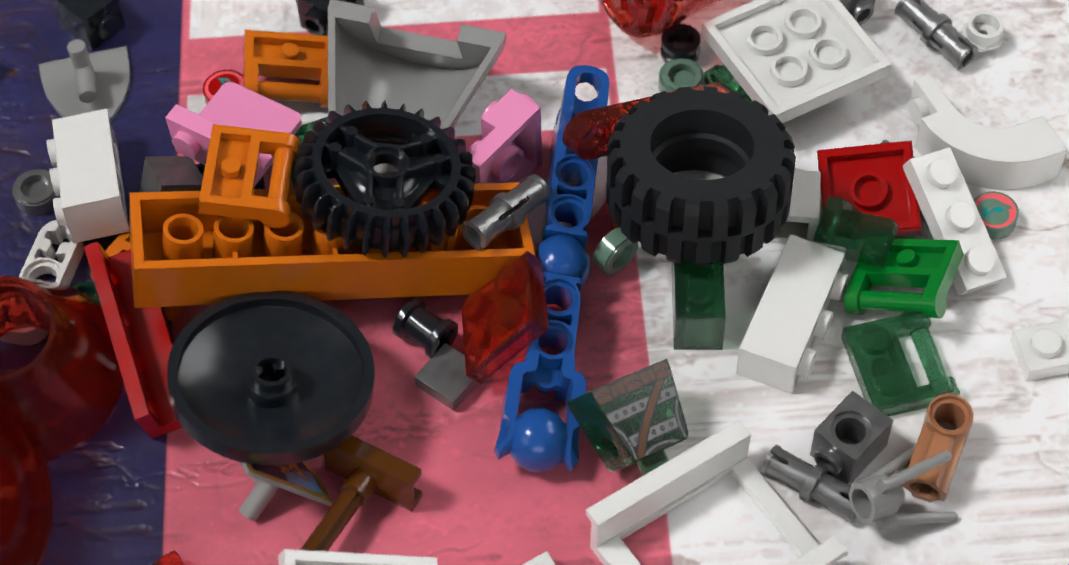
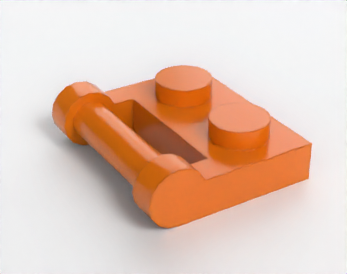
(286, 57)
(232, 173)

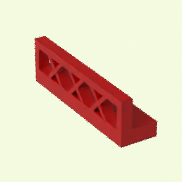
(138, 338)

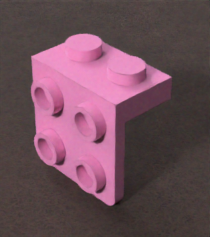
(230, 107)

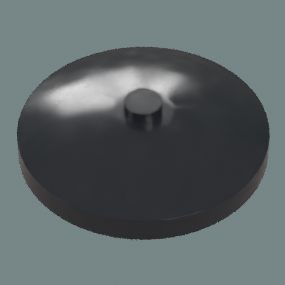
(270, 378)

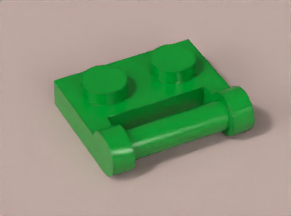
(909, 264)

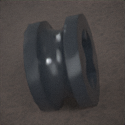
(680, 34)

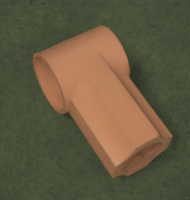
(934, 440)

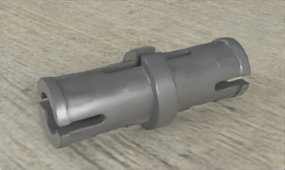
(937, 31)
(519, 200)
(809, 481)

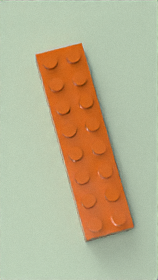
(209, 258)

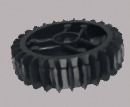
(379, 207)

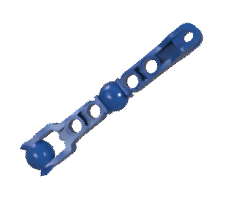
(539, 436)

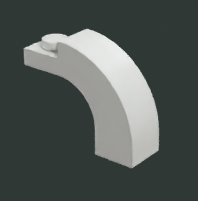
(986, 155)

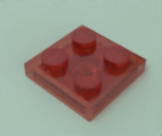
(504, 317)

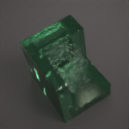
(858, 234)

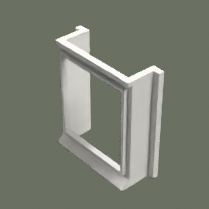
(686, 477)

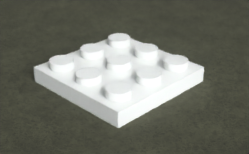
(795, 53)

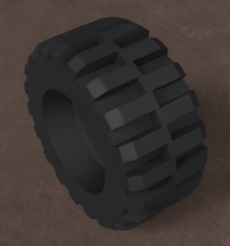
(694, 216)

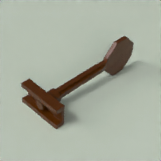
(366, 472)

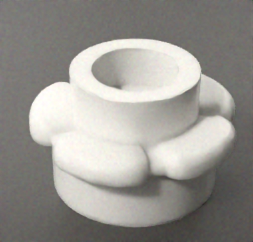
(984, 30)

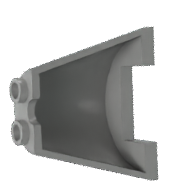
(404, 66)

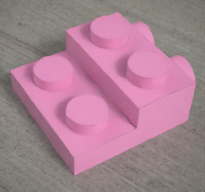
(509, 140)

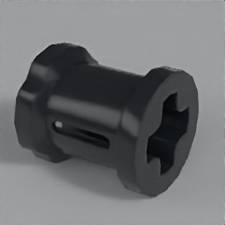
(424, 327)

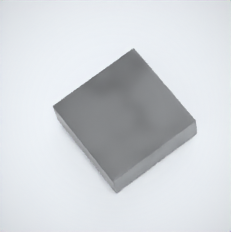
(446, 377)

